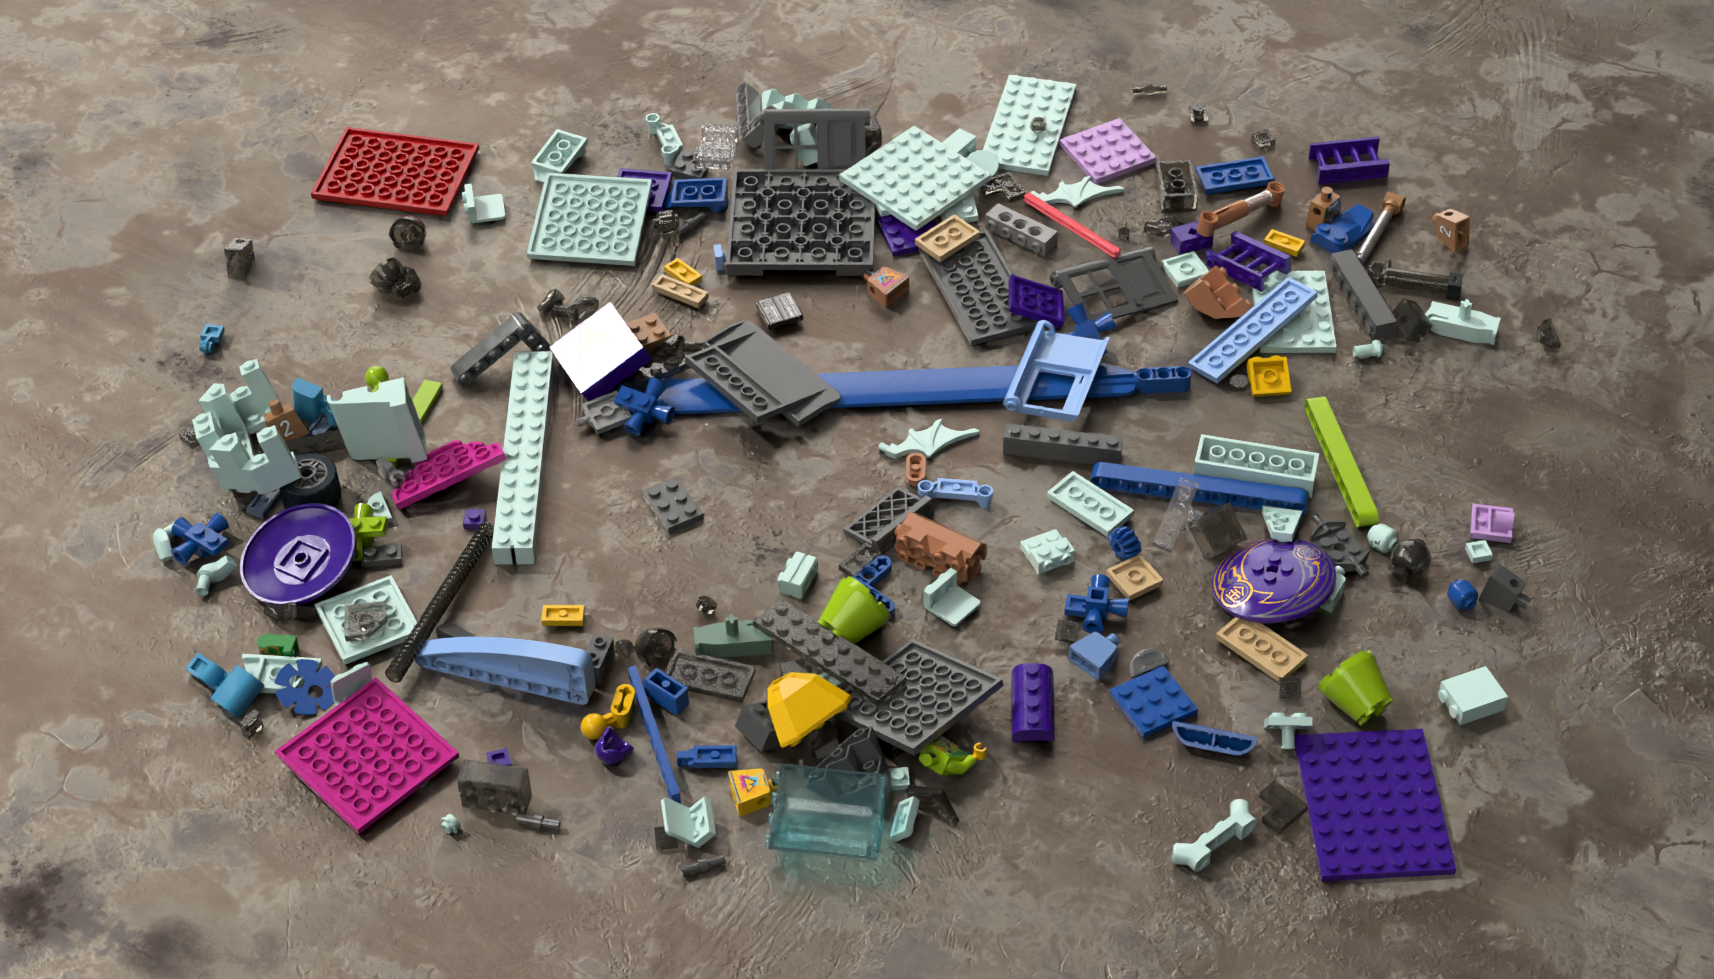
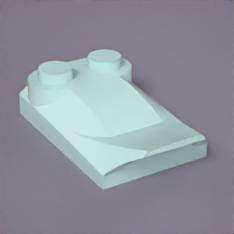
(558, 154)

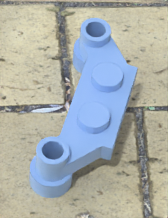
(957, 490)

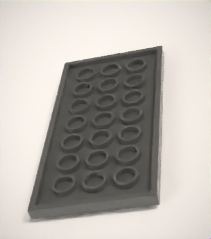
(978, 290)

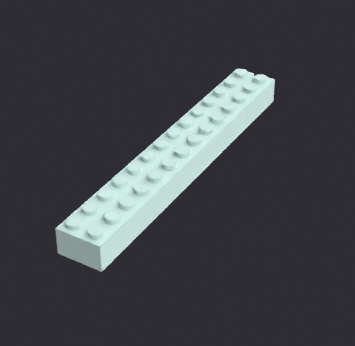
(525, 452)

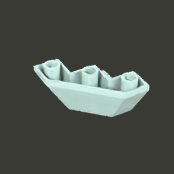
(793, 101)

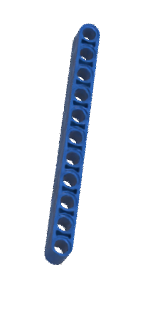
(1210, 489)

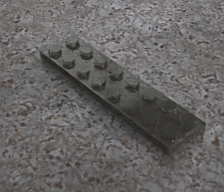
(829, 652)

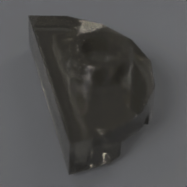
(1547, 334)

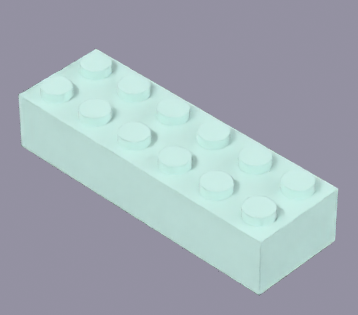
(1256, 463)

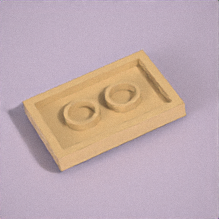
(947, 238)

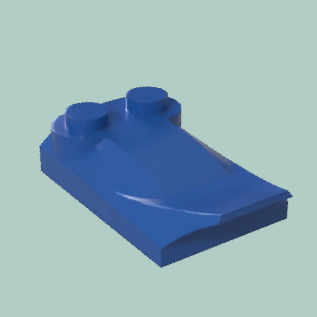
(699, 193)
(1344, 230)

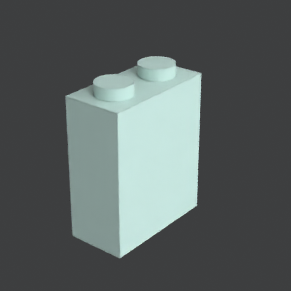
(1472, 695)

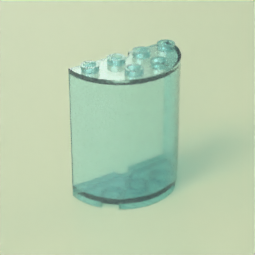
(827, 812)

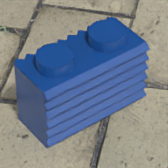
(666, 691)

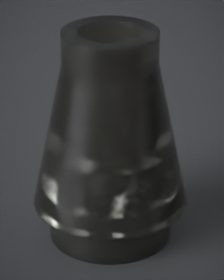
(553, 298)

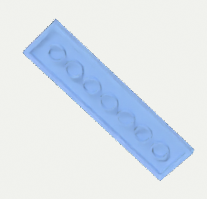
(1252, 330)

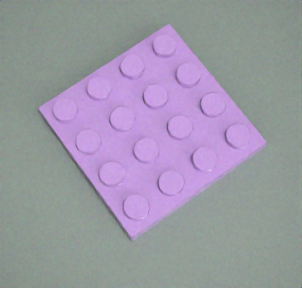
(1107, 151)

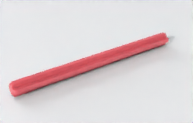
(1072, 225)

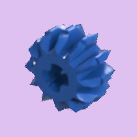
(1124, 543)

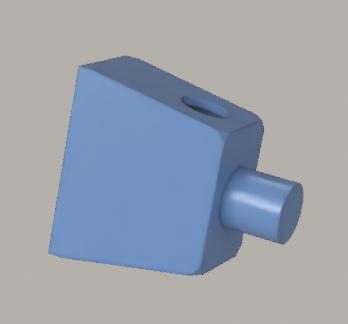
(1095, 654)

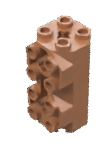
(929, 543)

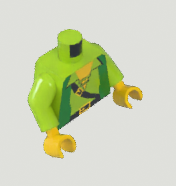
(949, 758)

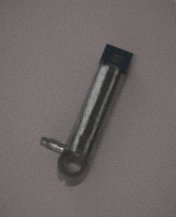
(1385, 275)

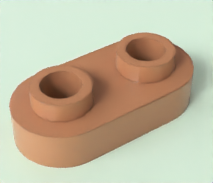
(915, 468)

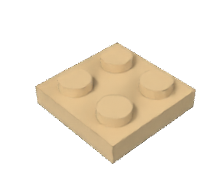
(1134, 577)

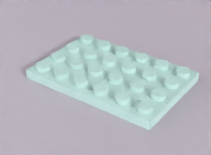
(1310, 329)

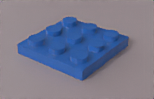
(1153, 701)

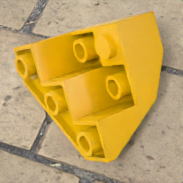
(803, 704)

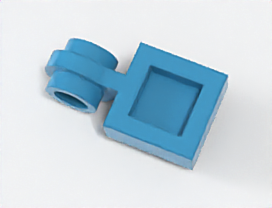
(210, 335)

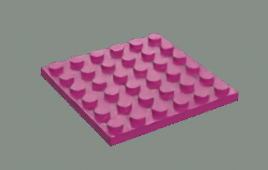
(367, 755)

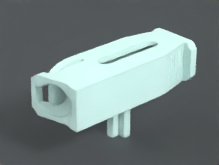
(1463, 322)

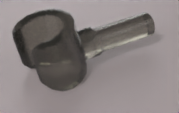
(1124, 231)

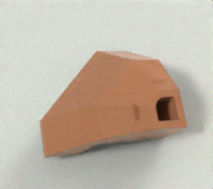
(1217, 295)

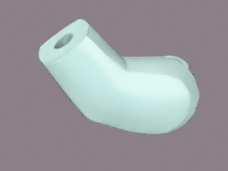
(162, 544)
(213, 573)

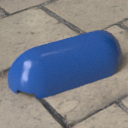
(1213, 738)

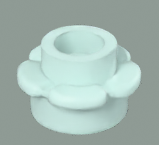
(450, 824)

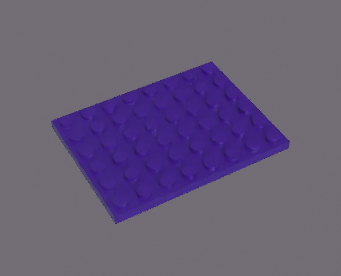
(1373, 805)

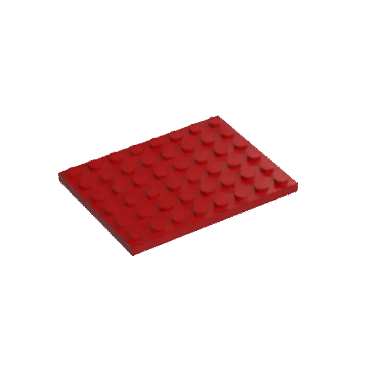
(395, 171)

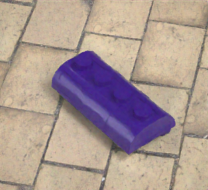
(1032, 702)

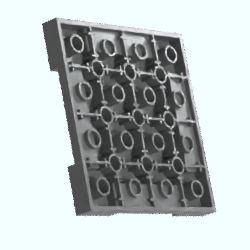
(798, 223)

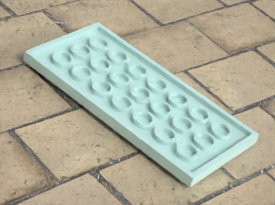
(1010, 132)

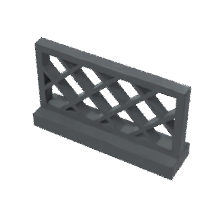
(885, 537)

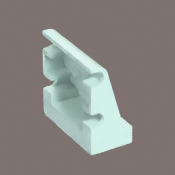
(380, 422)

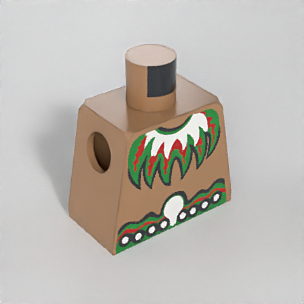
(1323, 208)

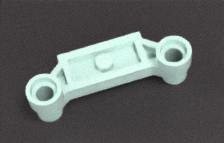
(668, 137)

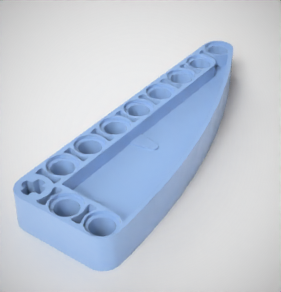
(515, 664)

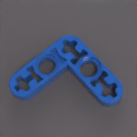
(879, 573)

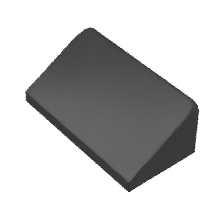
(451, 630)

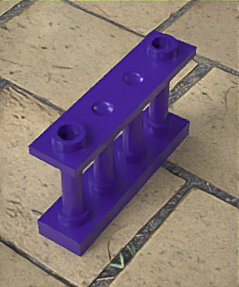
(1348, 171)
(1249, 248)

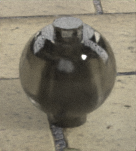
(1410, 559)

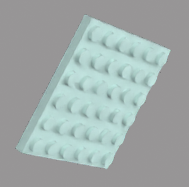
(915, 177)
(590, 219)

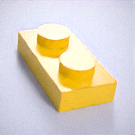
(1284, 242)
(681, 271)
(563, 615)

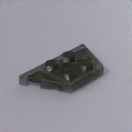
(661, 367)

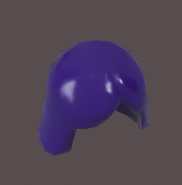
(611, 748)

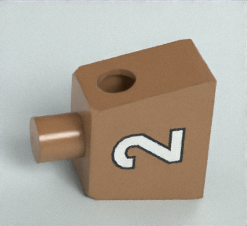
(1452, 229)
(285, 420)

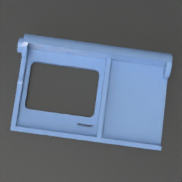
(1056, 355)

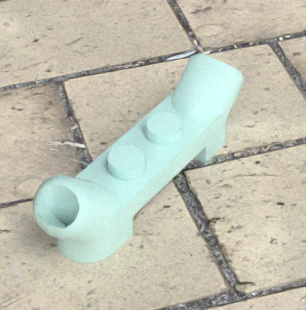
(1198, 854)

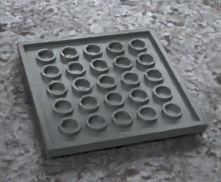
(933, 699)

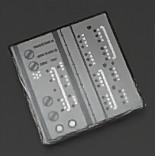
(779, 310)

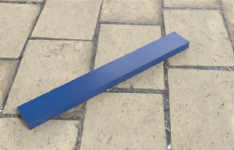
(654, 736)

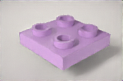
(1491, 523)

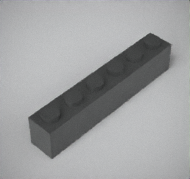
(1362, 294)
(1061, 445)

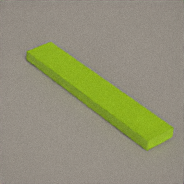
(423, 402)

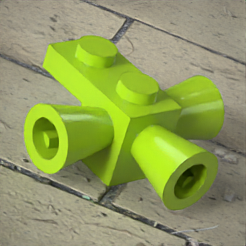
(366, 527)

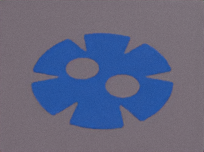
(307, 670)

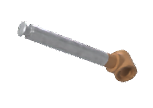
(1392, 205)

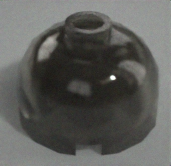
(408, 233)
(388, 277)
(655, 647)

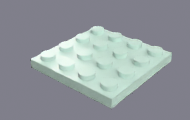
(392, 633)

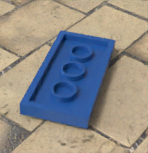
(1234, 175)

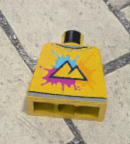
(751, 790)

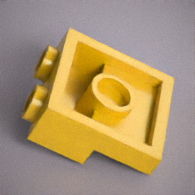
(1269, 376)

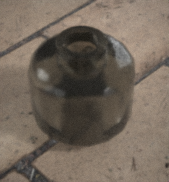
(666, 221)

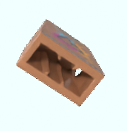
(886, 285)

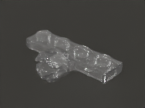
(1177, 515)

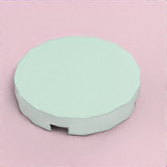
(985, 160)

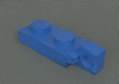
(709, 757)

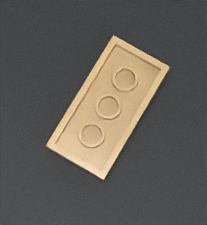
(1262, 647)

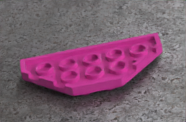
(446, 467)

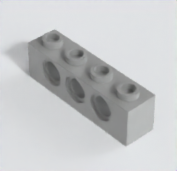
(1021, 229)

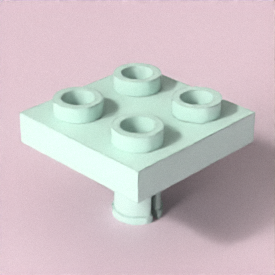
(1288, 726)

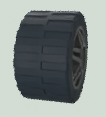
(317, 483)

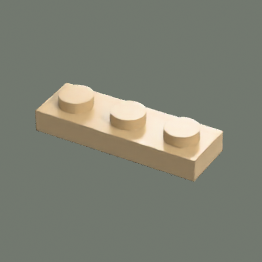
(680, 291)

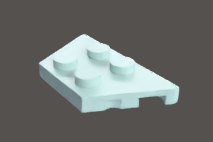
(267, 667)

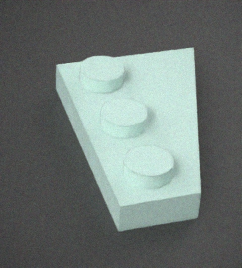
(1281, 522)

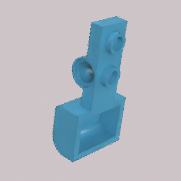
(310, 401)
(232, 690)

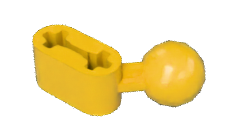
(595, 724)

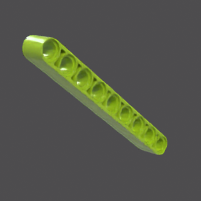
(1341, 462)

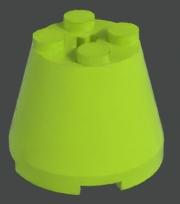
(853, 611)
(1357, 687)

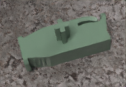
(731, 639)

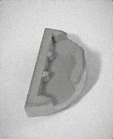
(1147, 660)

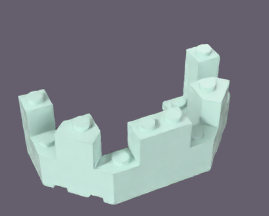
(226, 434)

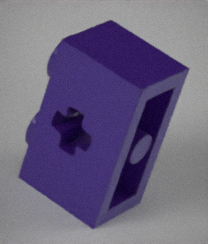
(1187, 239)

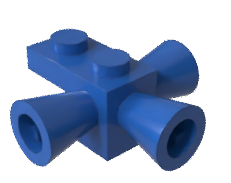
(1088, 328)
(644, 406)
(199, 538)
(1096, 604)

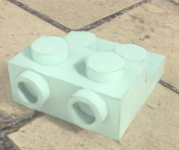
(1048, 551)

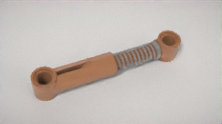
(1237, 210)

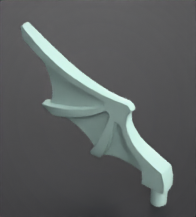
(1077, 193)
(927, 441)

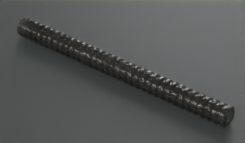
(439, 603)

